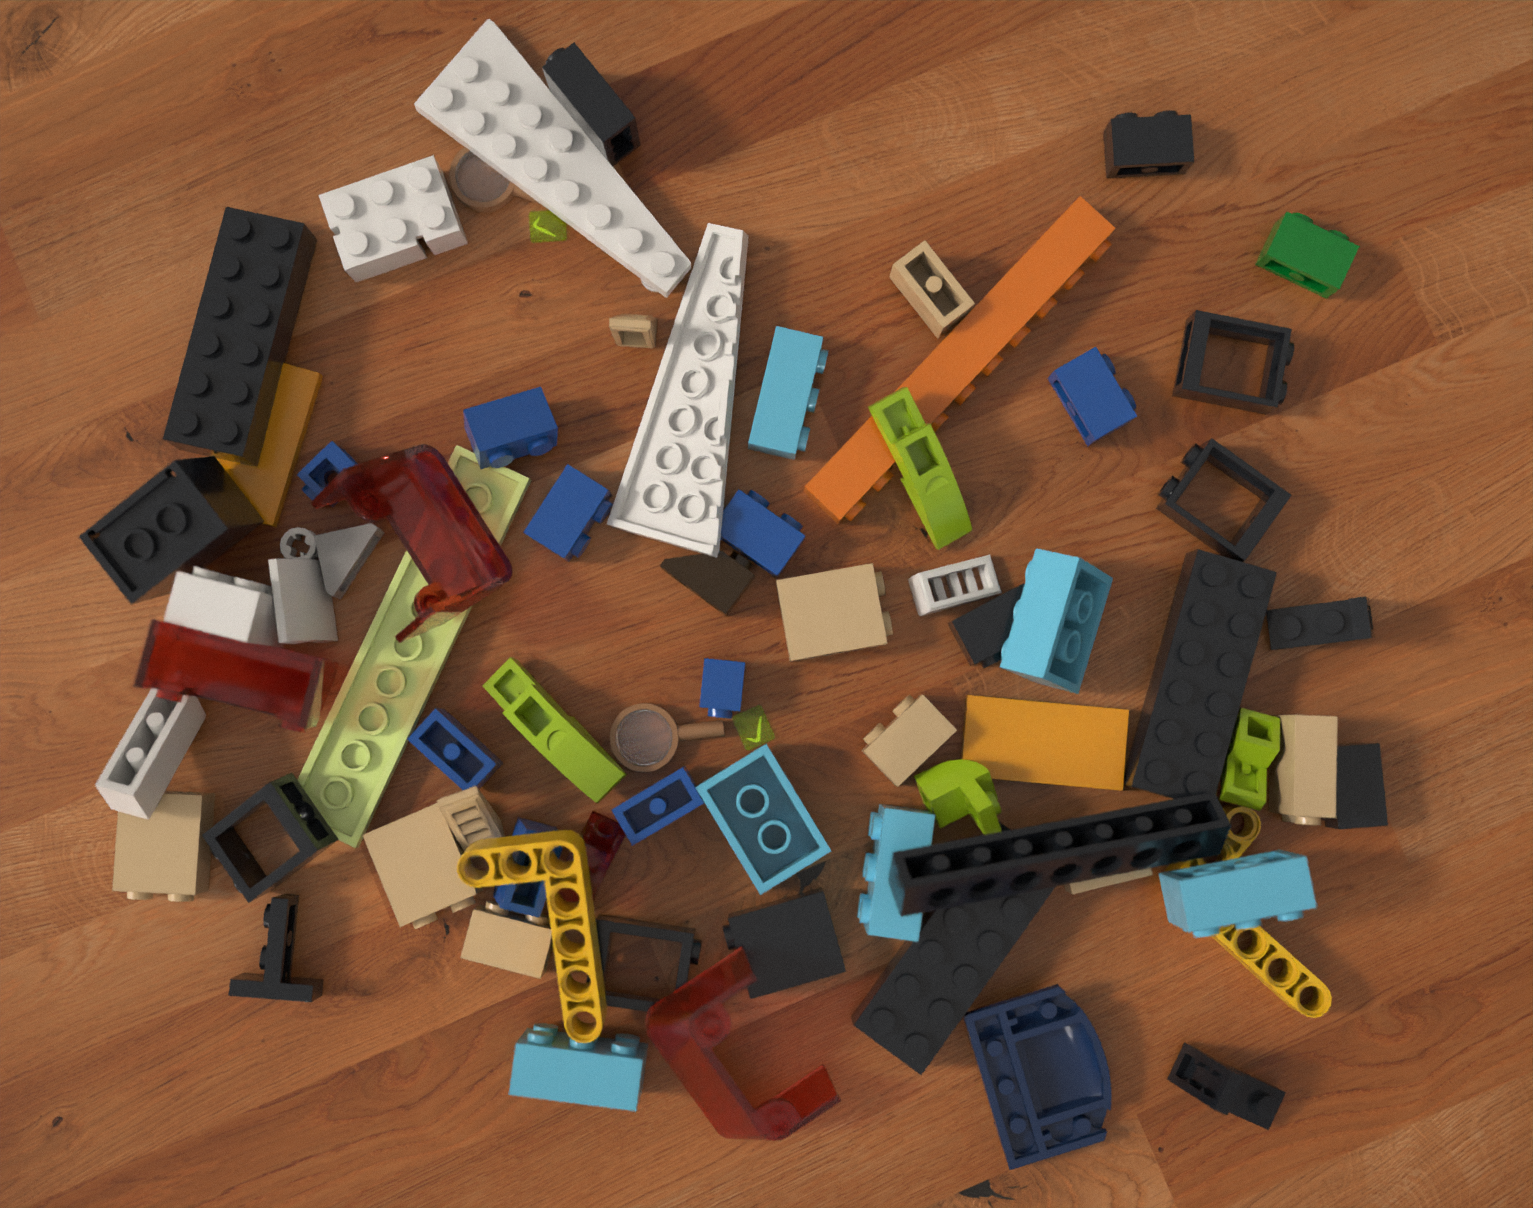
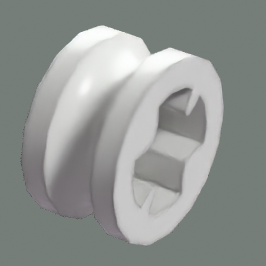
(296, 533)

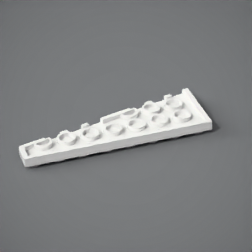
(521, 130)
(682, 445)

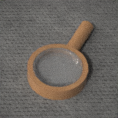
(480, 185)
(648, 736)

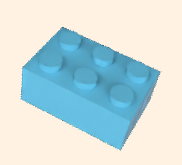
(1056, 620)
(763, 819)
(893, 831)
(1238, 892)
(590, 1073)

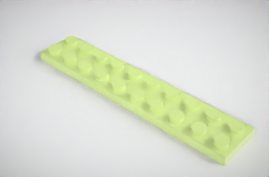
(394, 679)

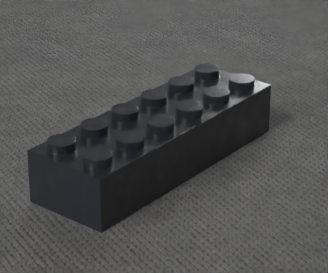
(240, 336)
(1199, 676)
(942, 974)

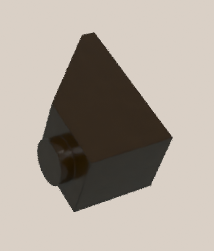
(713, 579)

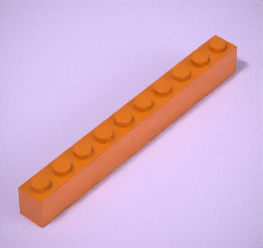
(967, 352)

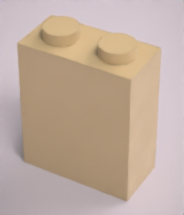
(833, 612)
(1305, 769)
(166, 850)
(419, 866)

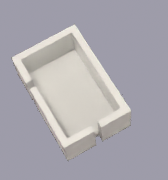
(385, 215)
(224, 607)

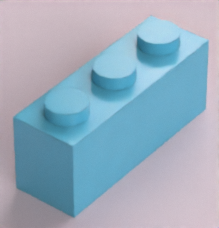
(787, 393)

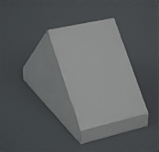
(344, 554)

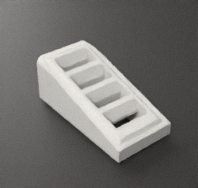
(923, 596)

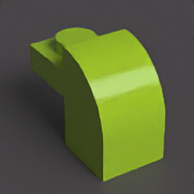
(1249, 754)
(959, 790)

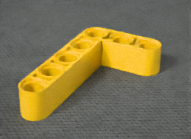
(562, 914)
(1264, 947)

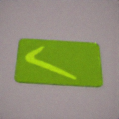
(546, 227)
(753, 727)

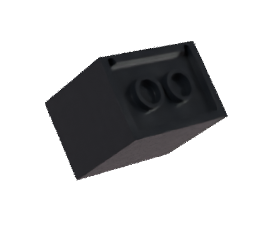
(171, 527)

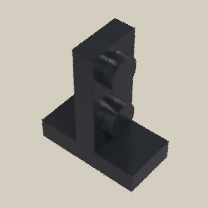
(1320, 623)
(277, 959)
(1225, 1087)

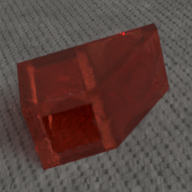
(602, 842)

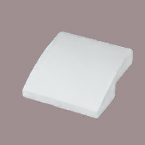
(301, 602)

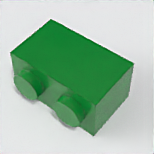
(1307, 254)

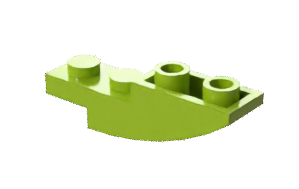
(923, 467)
(552, 731)

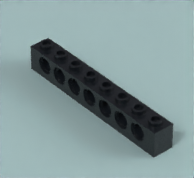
(1057, 853)

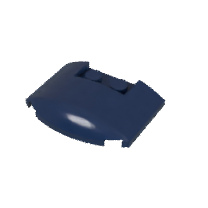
(1041, 1074)

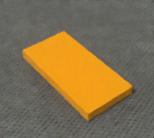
(290, 415)
(1046, 741)

